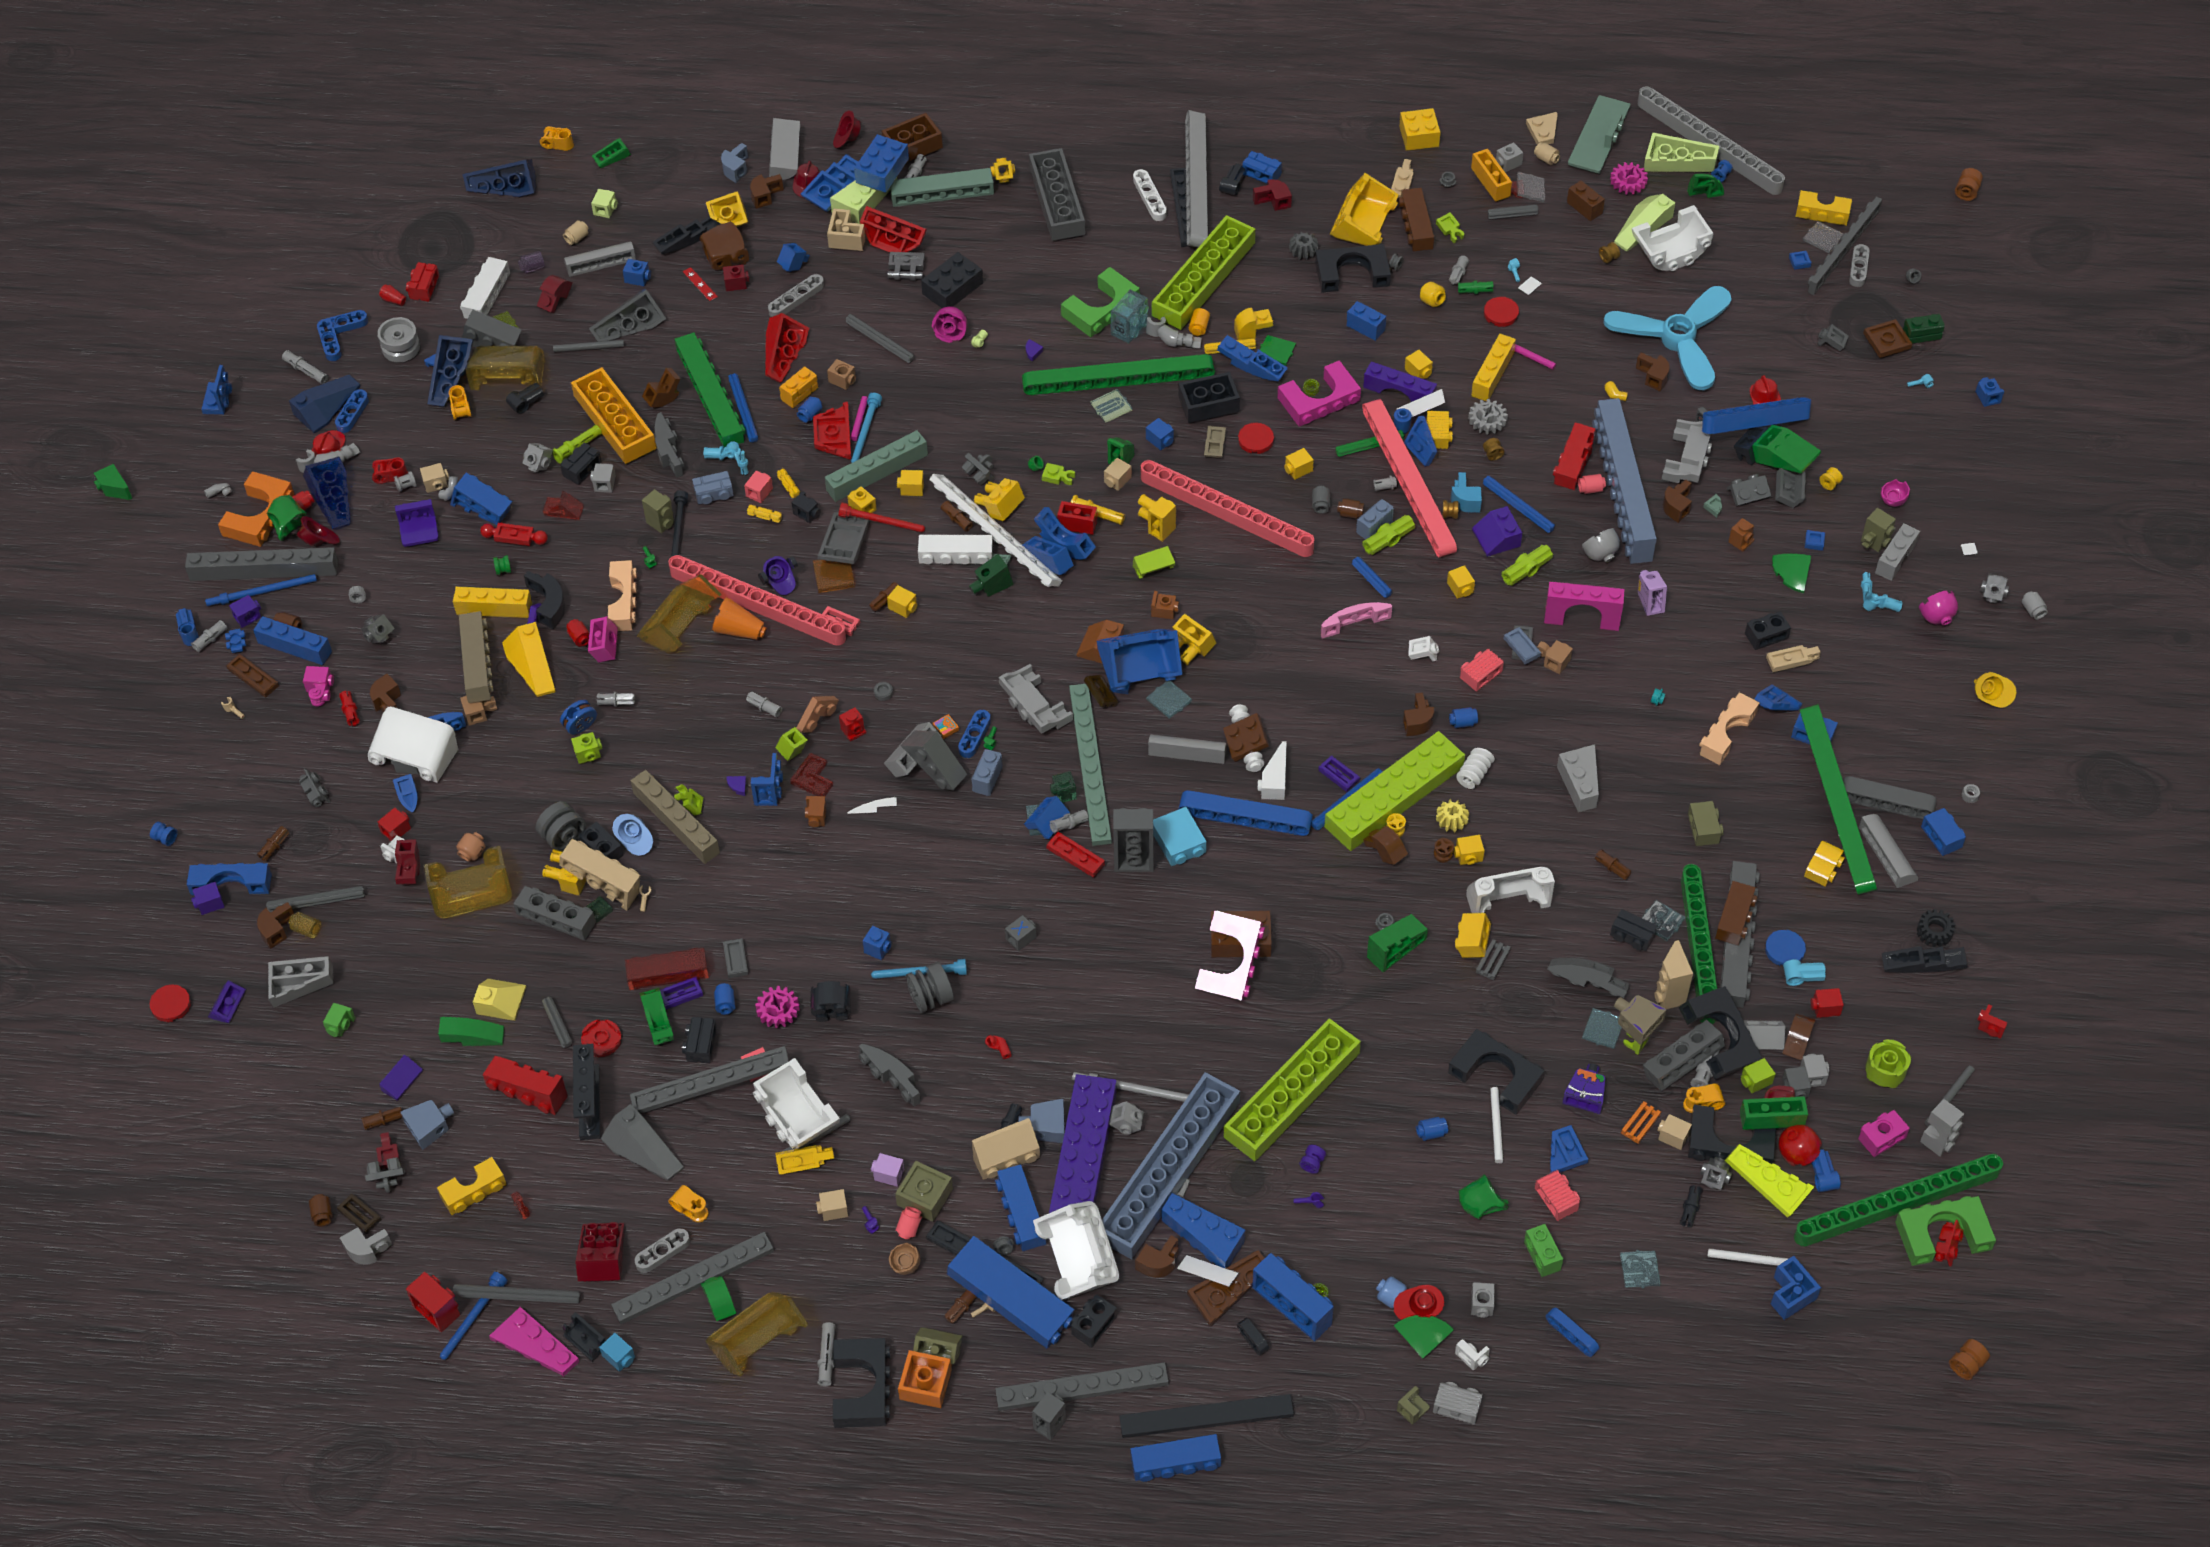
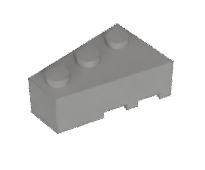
(1580, 776)
(297, 978)

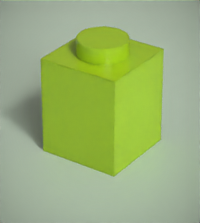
(791, 744)
(1757, 1075)

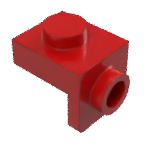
(1990, 1024)

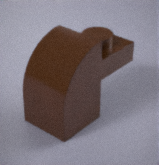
(762, 189)
(1656, 370)
(663, 392)
(1675, 501)
(384, 692)
(1420, 719)
(1387, 843)
(271, 924)
(1798, 1036)
(1156, 1262)

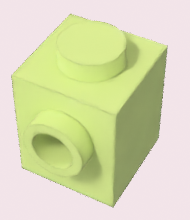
(604, 203)

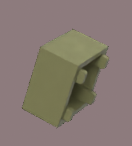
(924, 1190)

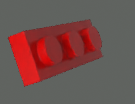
(1075, 854)

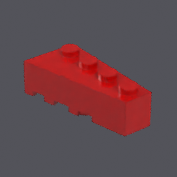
(526, 1084)

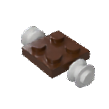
(1246, 737)

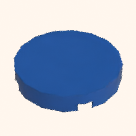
(1784, 946)

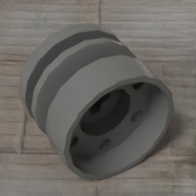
(931, 986)

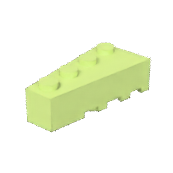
(1679, 155)
(856, 198)

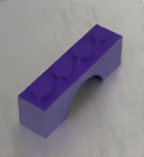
(1381, 377)

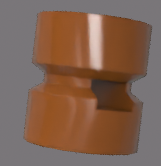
(1968, 184)
(1970, 1359)

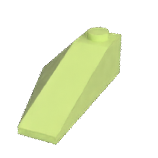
(1654, 210)

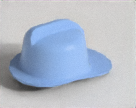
(633, 834)

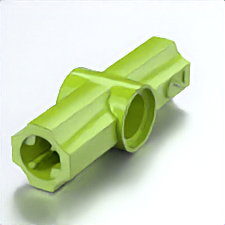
(1388, 534)
(1527, 565)

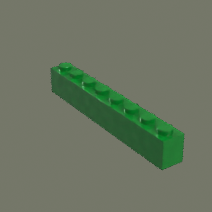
(709, 389)

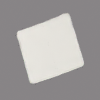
(1969, 548)

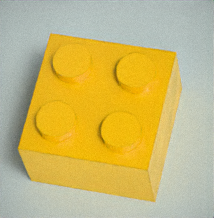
(1419, 129)

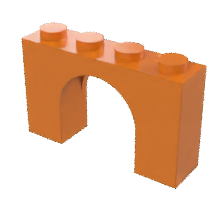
(255, 528)

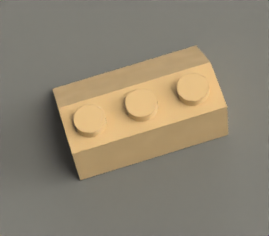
(1674, 978)
(1005, 1148)

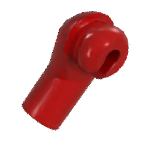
(999, 1044)

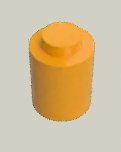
(1199, 322)

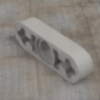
(1859, 260)
(659, 1259)

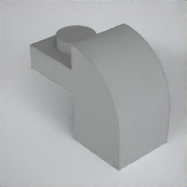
(364, 1250)

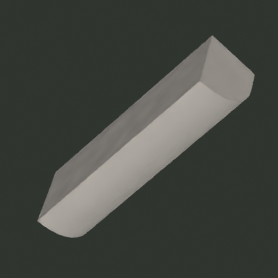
(784, 148)

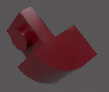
(1273, 192)
(552, 289)
(407, 861)

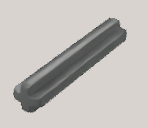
(1512, 211)
(557, 1022)

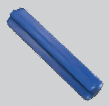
(1372, 577)

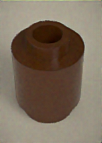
(1350, 508)
(288, 619)
(320, 1210)

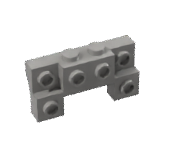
(1694, 453)
(1030, 703)

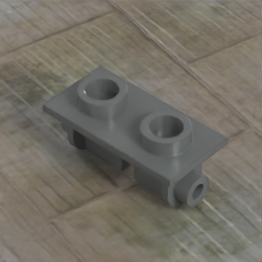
(311, 782)

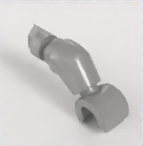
(1170, 336)
(345, 453)

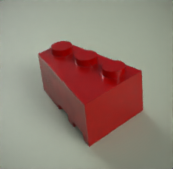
(1575, 456)

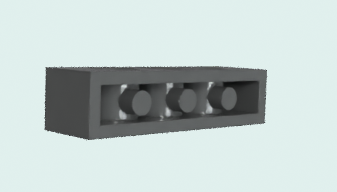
(545, 914)
(1683, 1055)

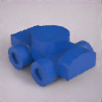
(236, 642)

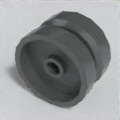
(560, 825)

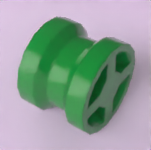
(502, 565)

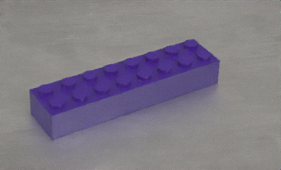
(1084, 1141)

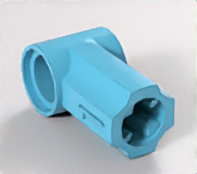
(1799, 972)

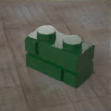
(1924, 328)

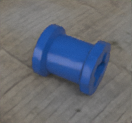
(1724, 167)

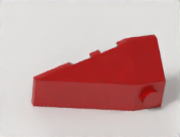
(783, 343)

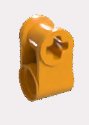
(558, 138)
(459, 402)
(1705, 1096)
(689, 1204)

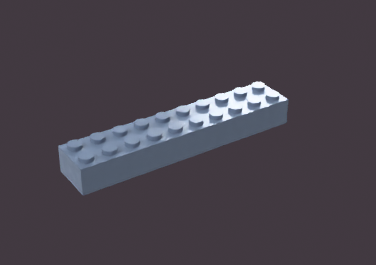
(1624, 481)
(1169, 1163)

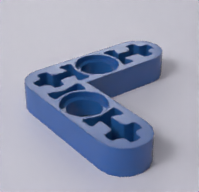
(333, 329)

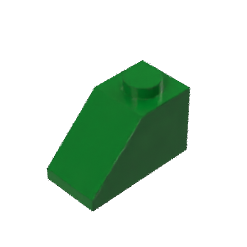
(1120, 449)
(111, 483)

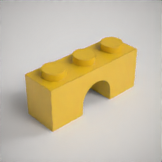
(1812, 209)
(458, 1197)

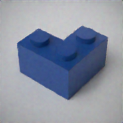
(1797, 1288)

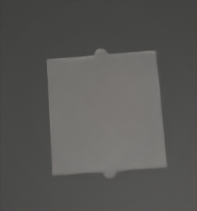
(1530, 187)
(1823, 237)

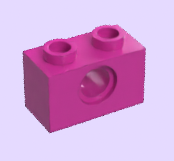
(602, 639)
(1878, 1142)

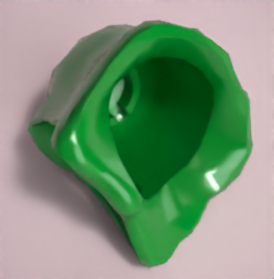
(285, 515)
(1480, 1198)

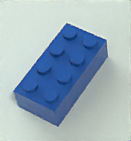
(1293, 1296)

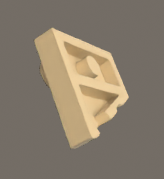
(1543, 128)

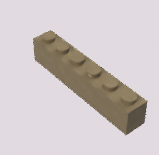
(475, 657)
(675, 816)

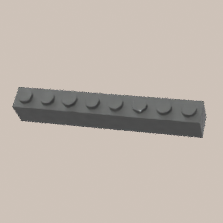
(261, 564)
(1737, 957)

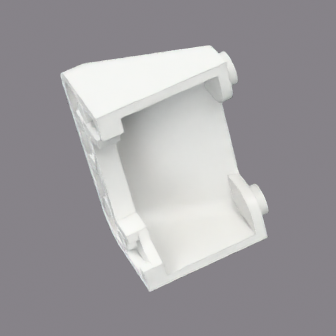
(414, 742)
(1534, 882)
(1079, 1248)

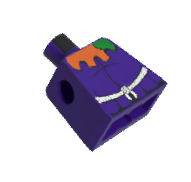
(1586, 1089)

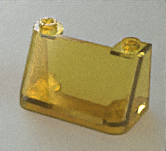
(505, 362)
(470, 887)

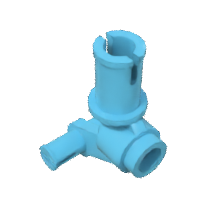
(731, 451)
(1872, 600)

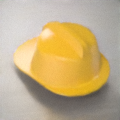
(1995, 689)

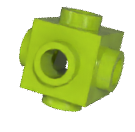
(586, 747)

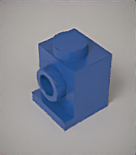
(1986, 389)

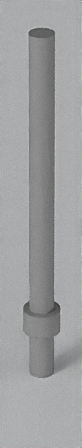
(1144, 1089)

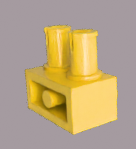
(1002, 498)
(1160, 516)
(1196, 636)
(567, 881)

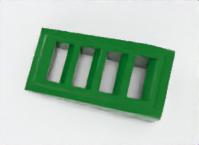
(616, 146)

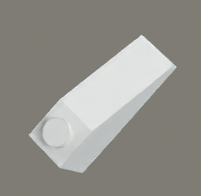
(1273, 776)

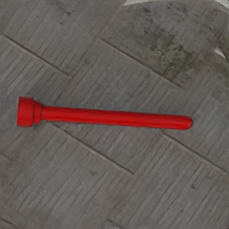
(847, 511)

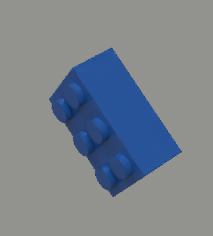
(881, 163)

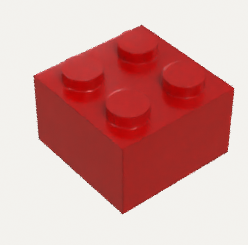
(433, 1301)

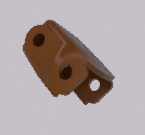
(724, 246)

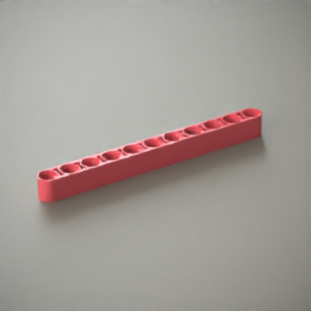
(1409, 478)
(1227, 508)
(762, 601)

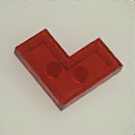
(808, 776)

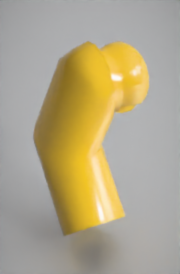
(1613, 391)

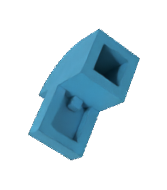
(1468, 497)

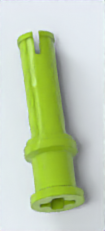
(568, 446)

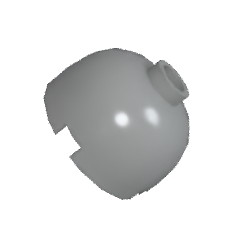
(1603, 546)

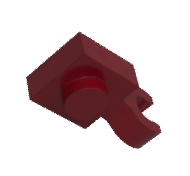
(387, 1150)

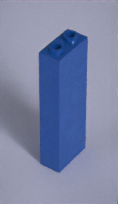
(1010, 1292)

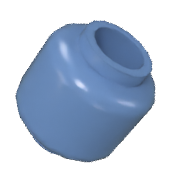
(1389, 1290)

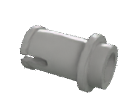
(1385, 483)

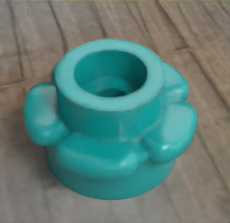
(1657, 696)

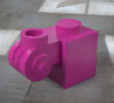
(318, 682)

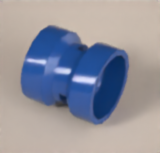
(165, 834)

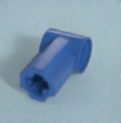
(186, 626)
(1825, 1176)

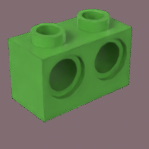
(1543, 1250)

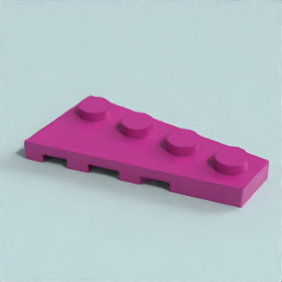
(532, 1340)

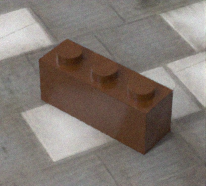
(1736, 913)

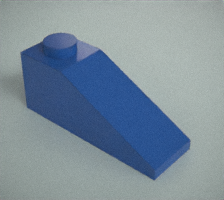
(1050, 554)

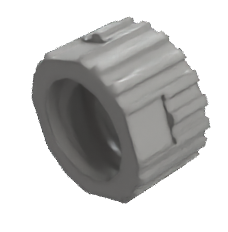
(357, 598)
(1970, 788)

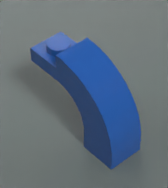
(1078, 545)

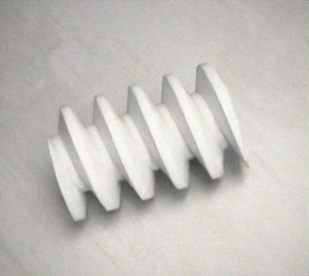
(1475, 767)

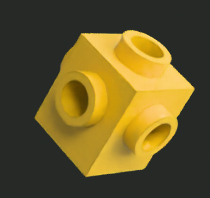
(1009, 170)

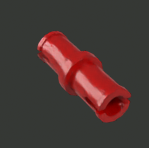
(349, 708)

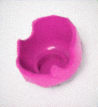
(1895, 493)

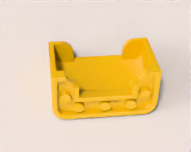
(1364, 212)

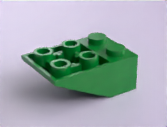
(1784, 450)

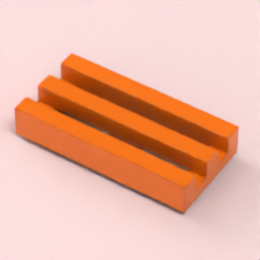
(1649, 1110)

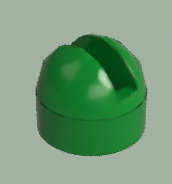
(1035, 463)

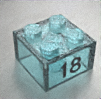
(1129, 316)

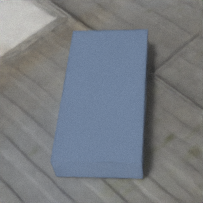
(1522, 645)

